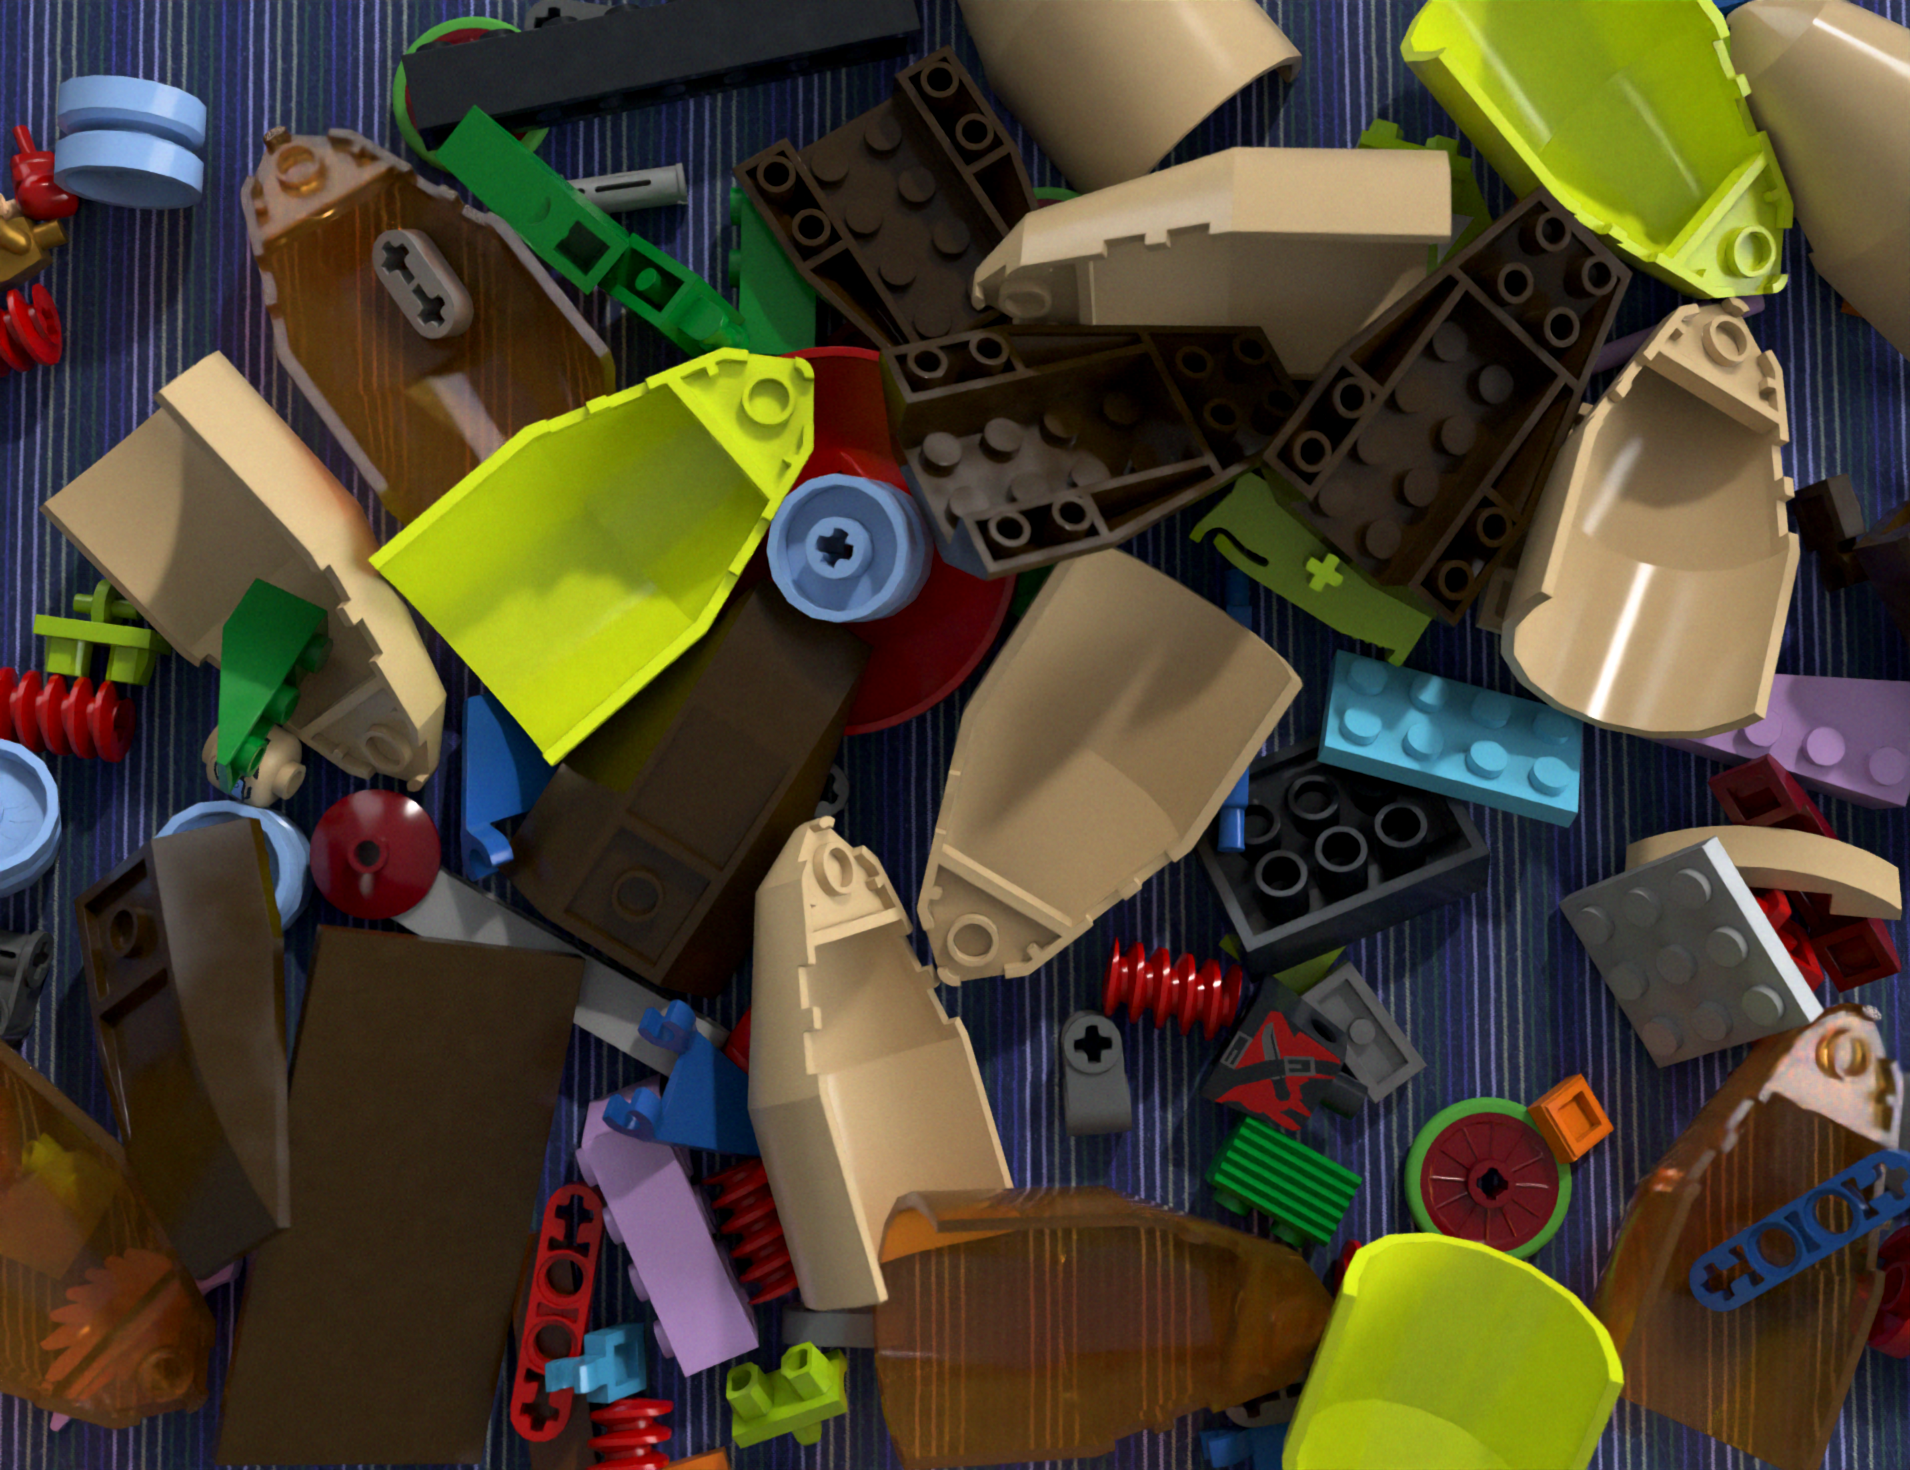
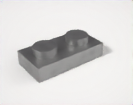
(1376, 1046)

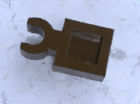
(1830, 523)

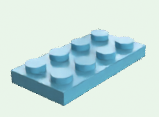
(1451, 738)

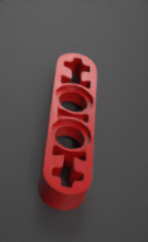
(553, 1308)

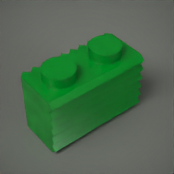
(1282, 1180)

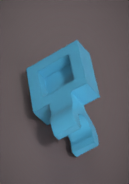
(608, 1369)

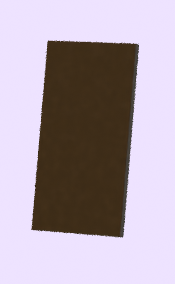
(413, 1192)

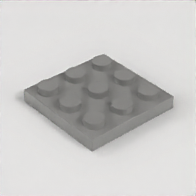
(1690, 954)

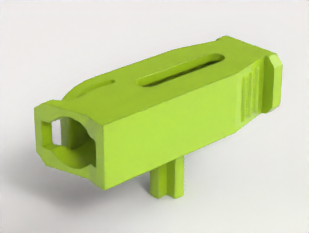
(1307, 570)

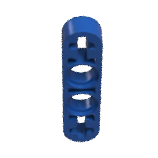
(1803, 1226)

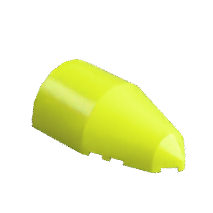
(1623, 122)
(607, 536)
(1453, 1365)

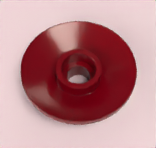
(407, 859)

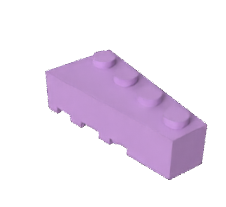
(1830, 735)
(669, 1240)

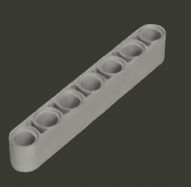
(609, 997)

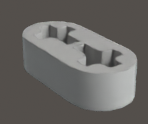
(422, 283)

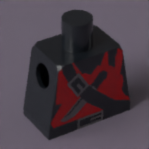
(1282, 1061)

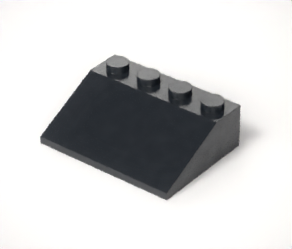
(1334, 859)

